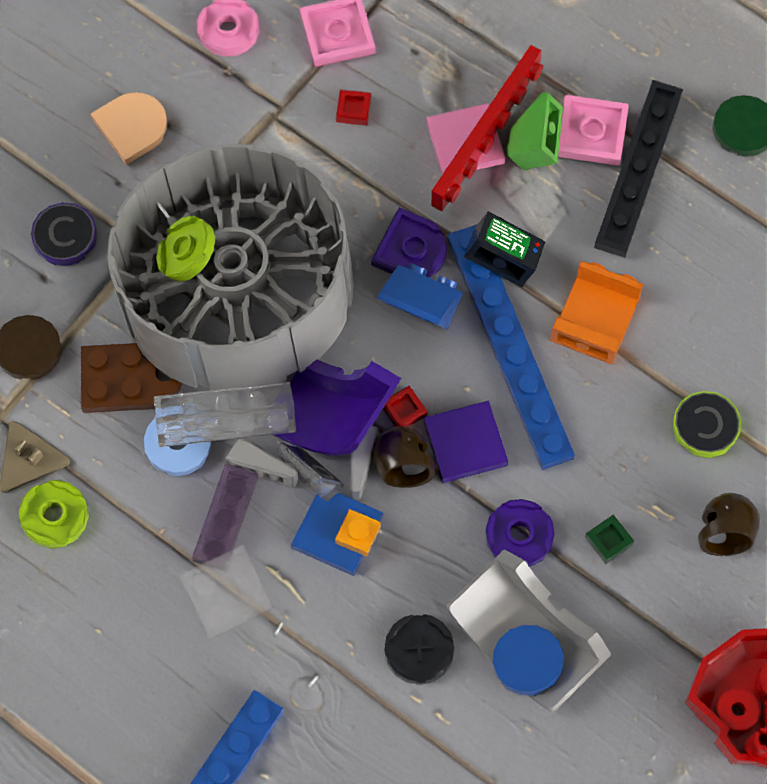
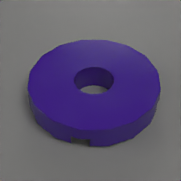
(526, 514)

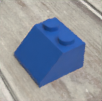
(422, 296)

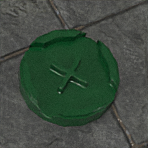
(741, 125)

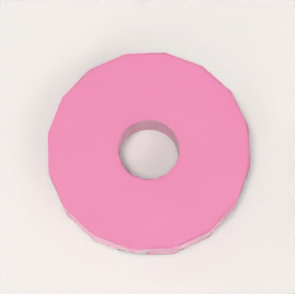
(228, 42)

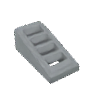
(252, 458)
(360, 463)

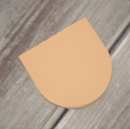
(132, 124)

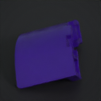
(337, 408)

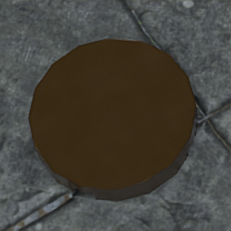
(29, 347)

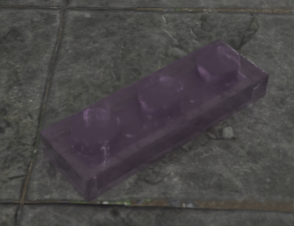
(225, 513)

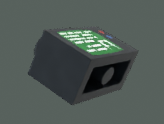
(504, 249)

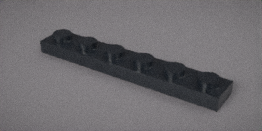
(638, 169)

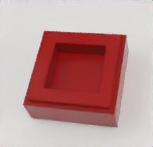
(353, 107)
(405, 408)

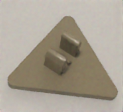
(28, 458)

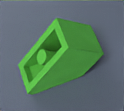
(537, 134)

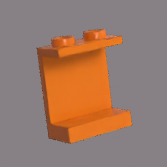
(597, 312)

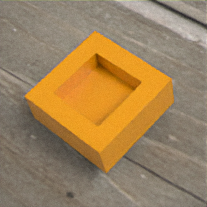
(358, 532)

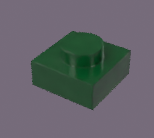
(609, 539)

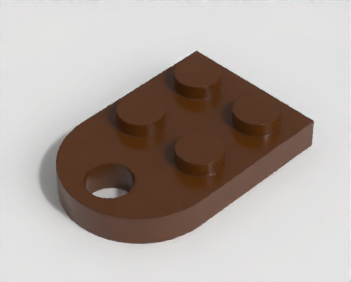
(120, 379)

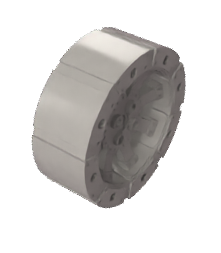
(259, 186)

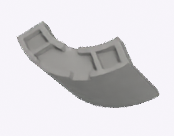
(512, 596)

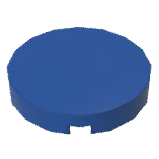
(528, 660)

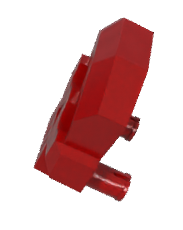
(735, 677)

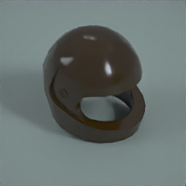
(401, 447)
(736, 518)

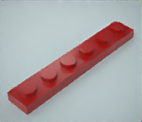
(481, 137)

